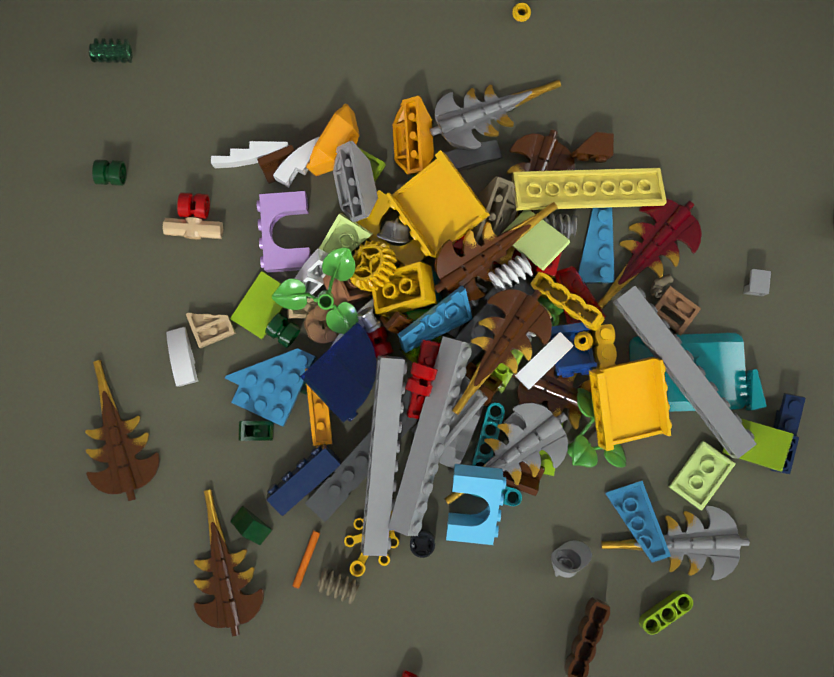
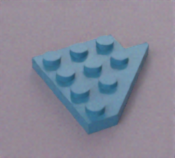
(272, 385)

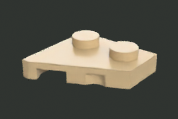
(210, 328)

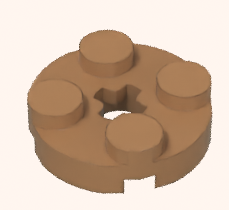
(314, 329)

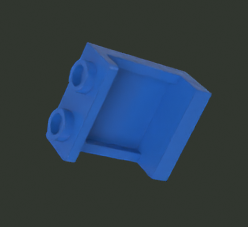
(574, 360)

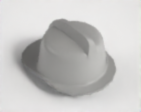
(394, 232)
(570, 558)

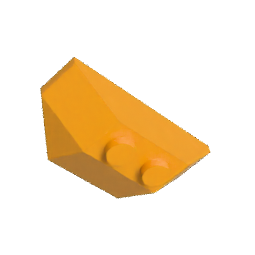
(338, 131)
(412, 136)

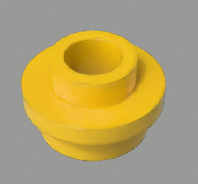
(521, 7)
(587, 345)

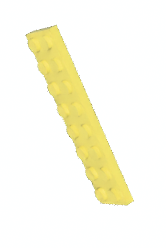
(589, 188)

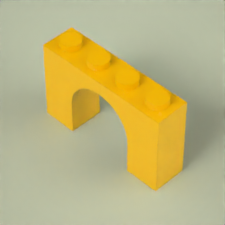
(405, 254)

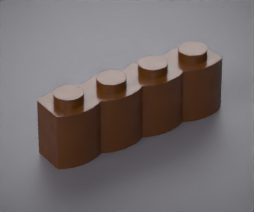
(589, 634)

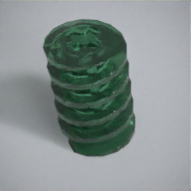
(110, 51)

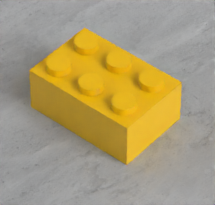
(407, 290)

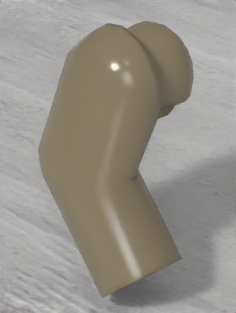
(658, 284)

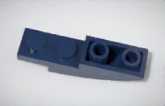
(788, 420)

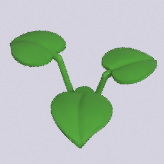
(338, 265)
(581, 449)

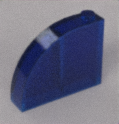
(345, 373)

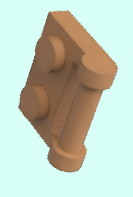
(679, 306)

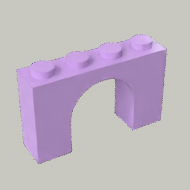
(272, 208)

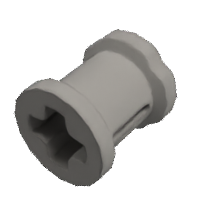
(369, 319)

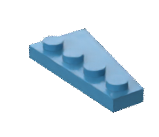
(598, 252)
(440, 319)
(638, 514)

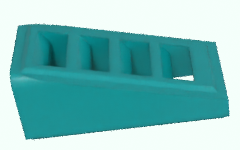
(755, 393)

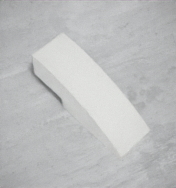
(295, 163)
(311, 272)
(181, 357)
(544, 360)

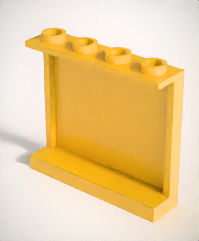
(437, 205)
(630, 401)

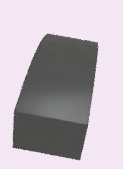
(476, 157)

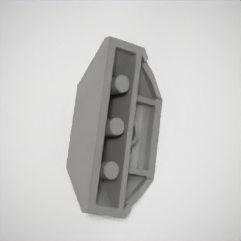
(354, 182)
(457, 448)

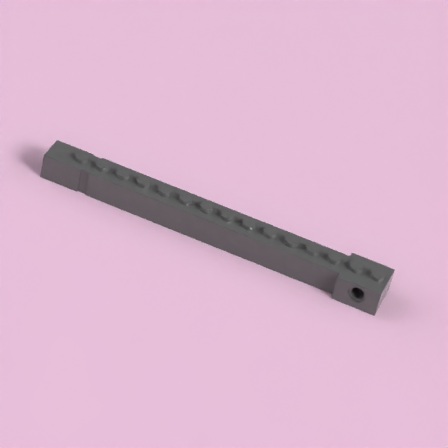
(355, 466)

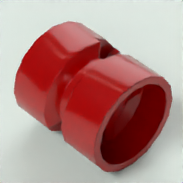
(187, 208)
(384, 347)
(424, 372)

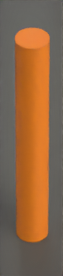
(306, 559)

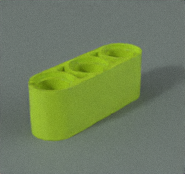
(676, 612)

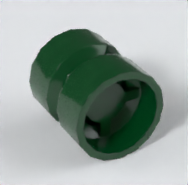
(106, 172)
(283, 330)

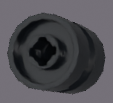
(423, 544)

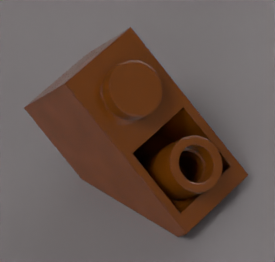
(596, 147)

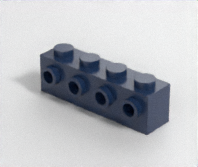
(303, 479)

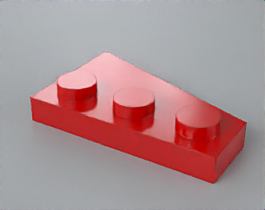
(573, 282)

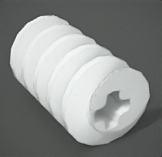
(511, 272)

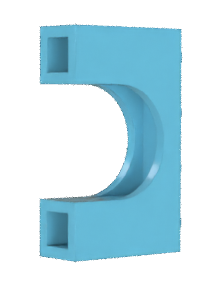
(488, 484)

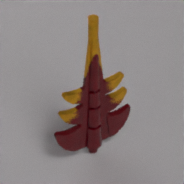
(672, 224)

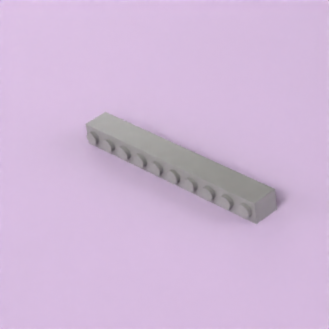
(685, 372)
(430, 437)
(382, 455)

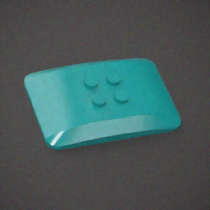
(718, 355)

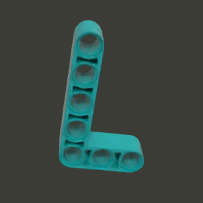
(479, 457)

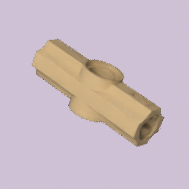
(193, 228)

